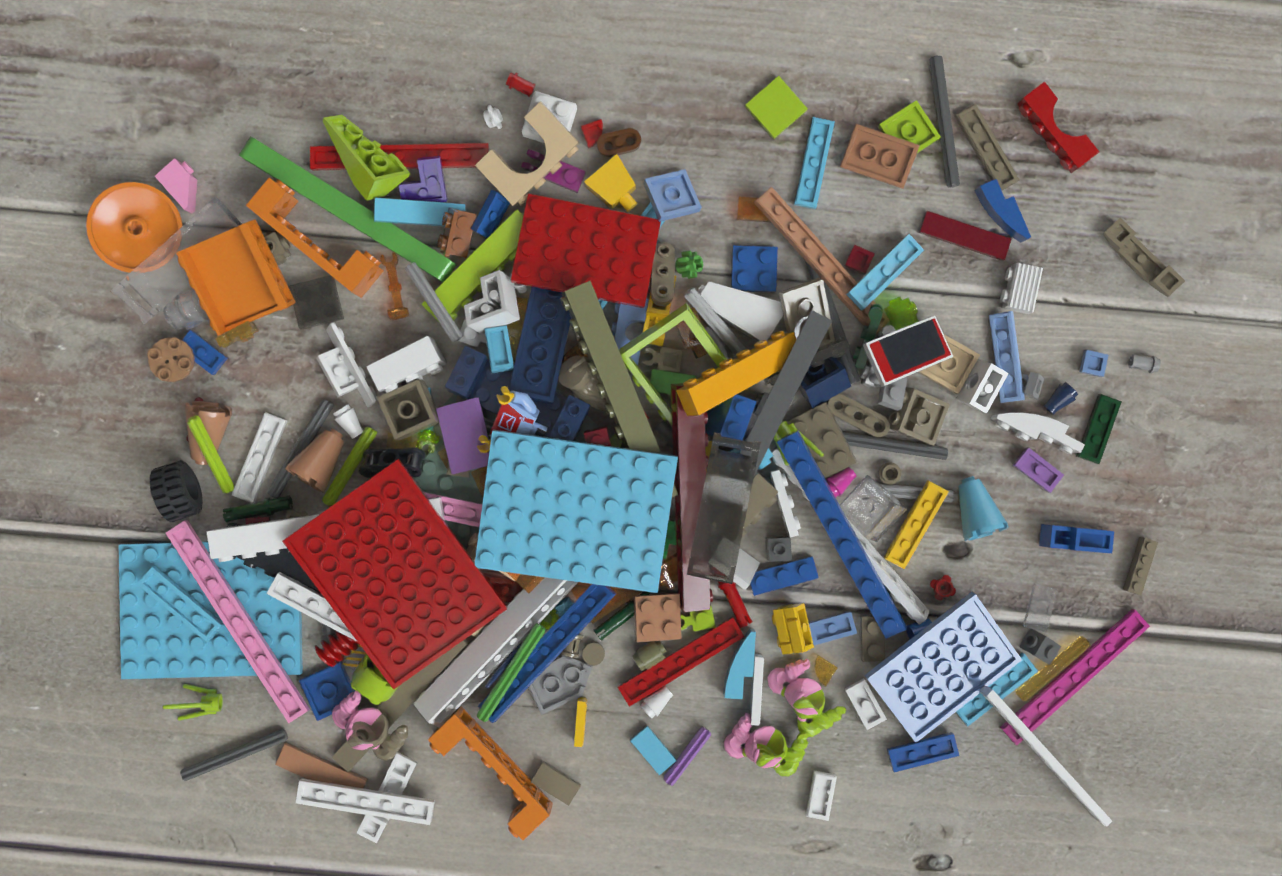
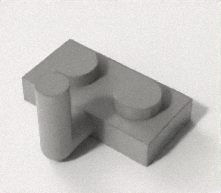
(891, 394)

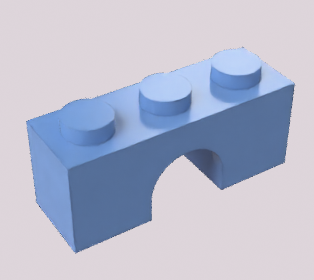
(627, 316)

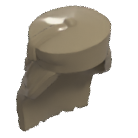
(577, 377)

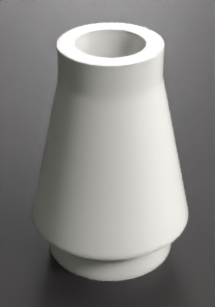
(348, 421)
(656, 702)

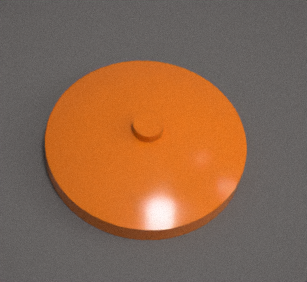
(130, 224)

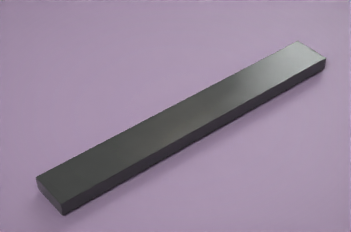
(787, 383)

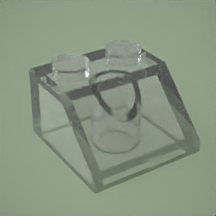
(872, 508)

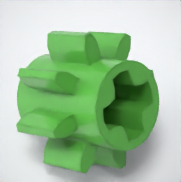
(689, 264)

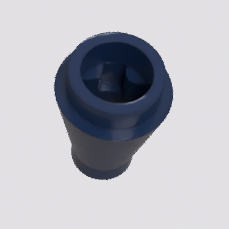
(1060, 398)

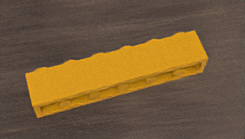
(736, 374)

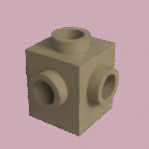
(279, 246)

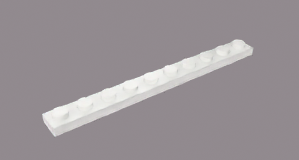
(899, 590)

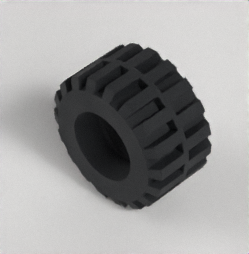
(176, 491)

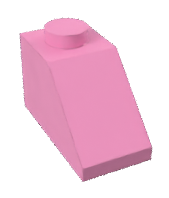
(180, 183)

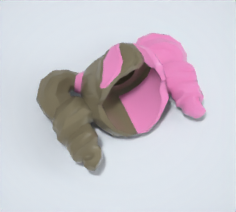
(368, 728)

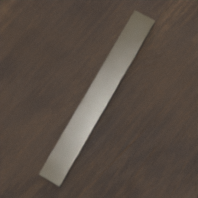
(400, 701)

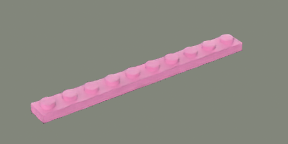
(237, 621)

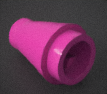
(839, 482)

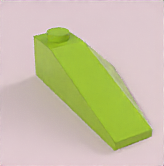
(368, 166)

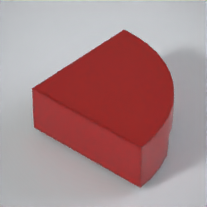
(592, 132)

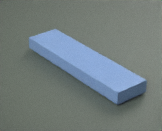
(1007, 355)

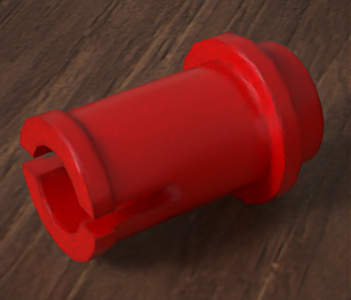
(520, 84)

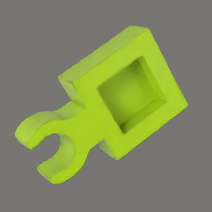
(699, 620)

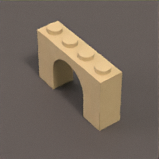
(558, 144)

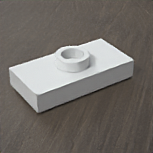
(821, 795)

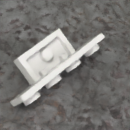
(342, 369)

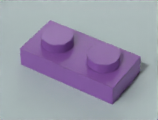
(1038, 470)

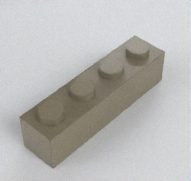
(1140, 566)

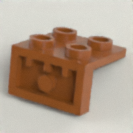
(456, 232)

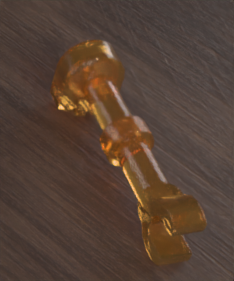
(395, 287)

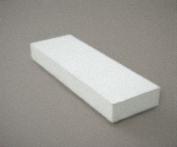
(756, 689)

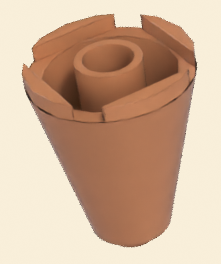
(215, 422)
(318, 460)

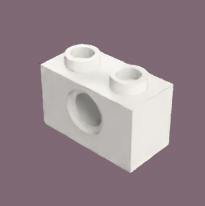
(982, 386)

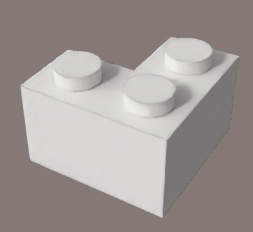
(496, 307)

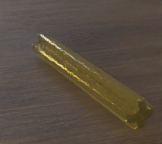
(1053, 669)

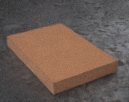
(879, 156)

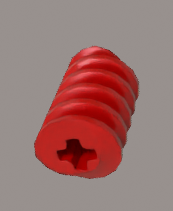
(336, 648)

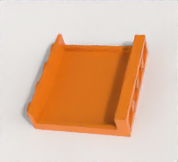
(235, 277)

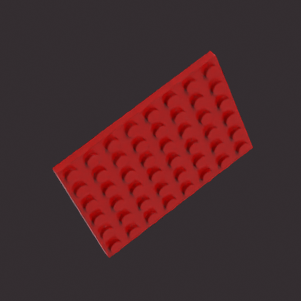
(395, 574)

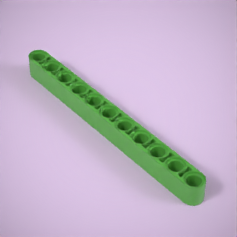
(346, 209)

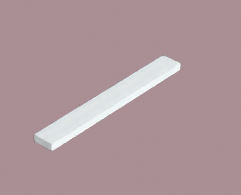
(1045, 755)

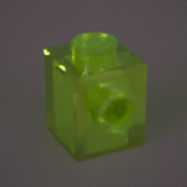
(901, 313)

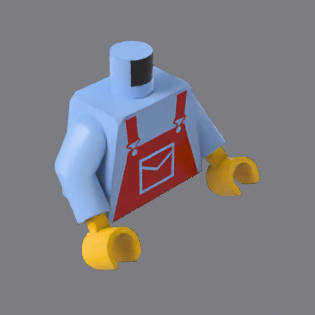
(515, 415)

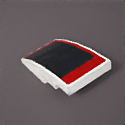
(907, 351)

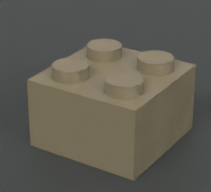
(409, 409)

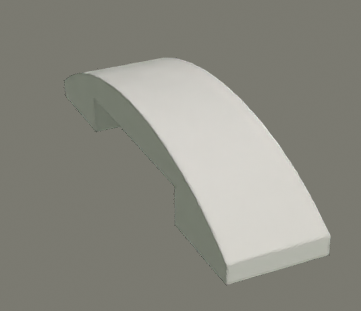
(394, 782)

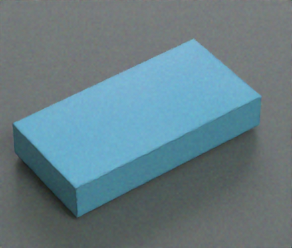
(499, 349)
(653, 750)

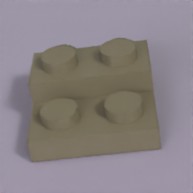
(919, 417)

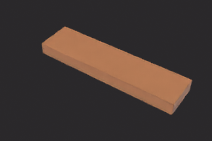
(316, 768)

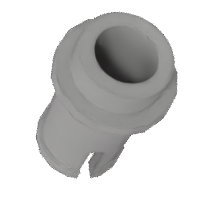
(1150, 364)

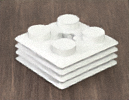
(562, 109)

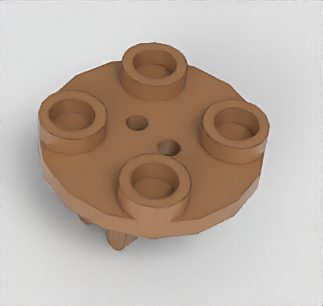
(166, 350)

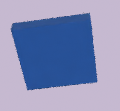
(326, 689)

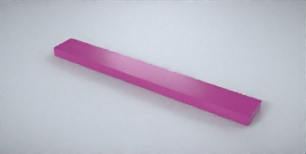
(1078, 673)

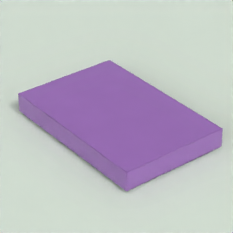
(461, 427)

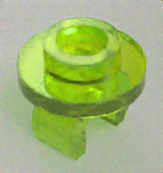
(427, 437)

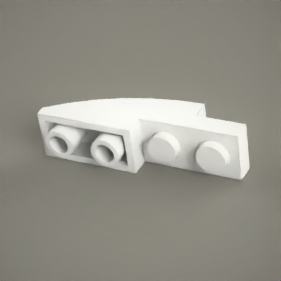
(1031, 426)

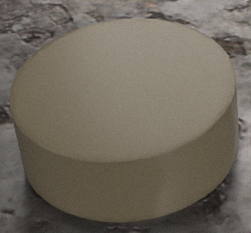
(593, 653)

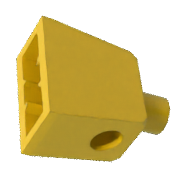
(613, 184)

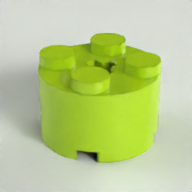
(370, 682)

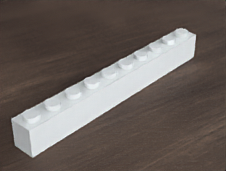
(264, 536)
(490, 650)

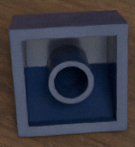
(824, 382)

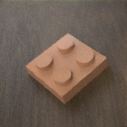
(657, 617)

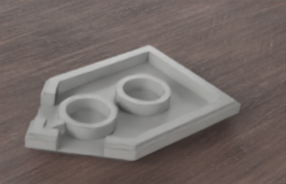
(560, 683)

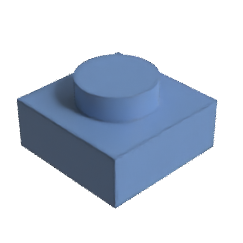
(1093, 363)

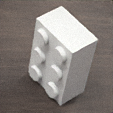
(407, 365)

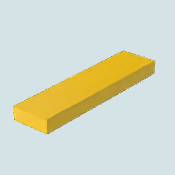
(916, 524)

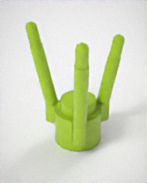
(786, 429)
(209, 704)

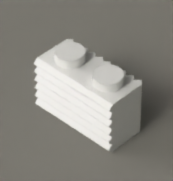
(1021, 288)

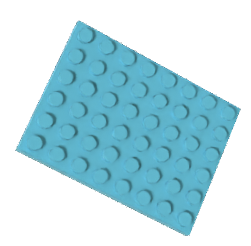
(575, 511)
(164, 647)

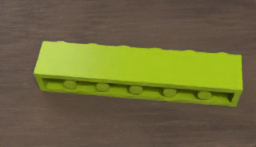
(486, 259)

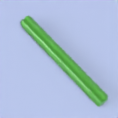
(511, 672)

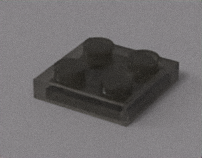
(316, 302)

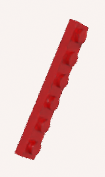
(681, 661)

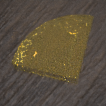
(824, 670)

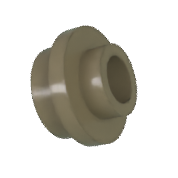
(896, 473)

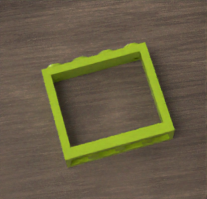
(682, 313)

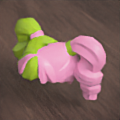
(805, 697)
(765, 747)

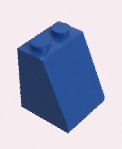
(730, 417)

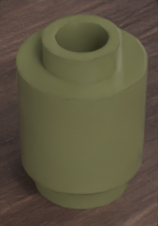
(649, 655)

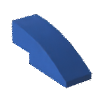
(1003, 211)
(1076, 538)

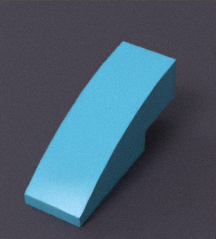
(740, 666)

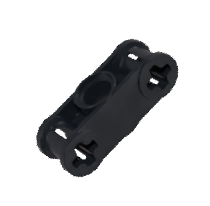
(384, 457)

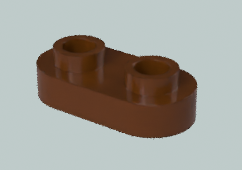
(618, 140)

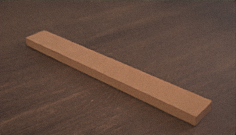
(813, 252)

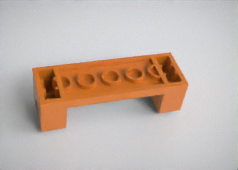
(274, 203)
(534, 804)

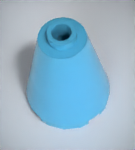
(978, 510)

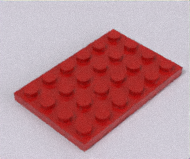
(581, 243)

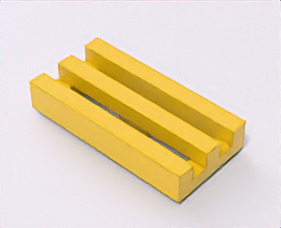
(580, 722)

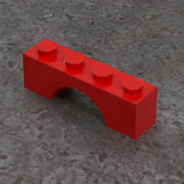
(1039, 109)

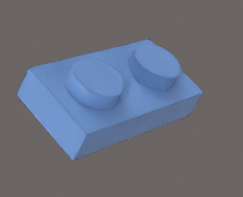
(832, 628)

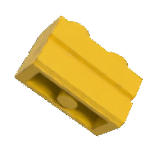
(792, 628)

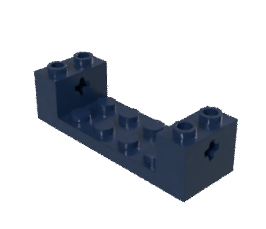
(474, 379)

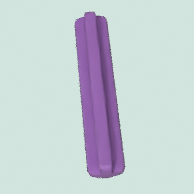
(687, 756)

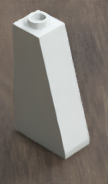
(742, 310)

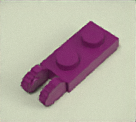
(566, 177)

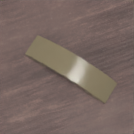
(1141, 260)

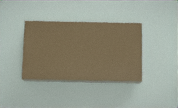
(555, 783)

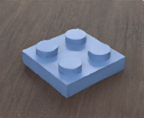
(672, 195)

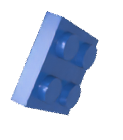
(754, 268)

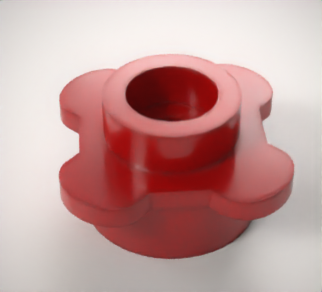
(944, 581)

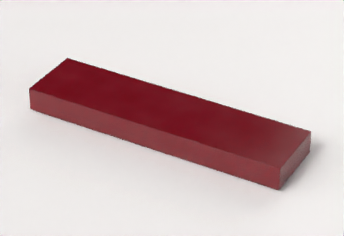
(965, 235)

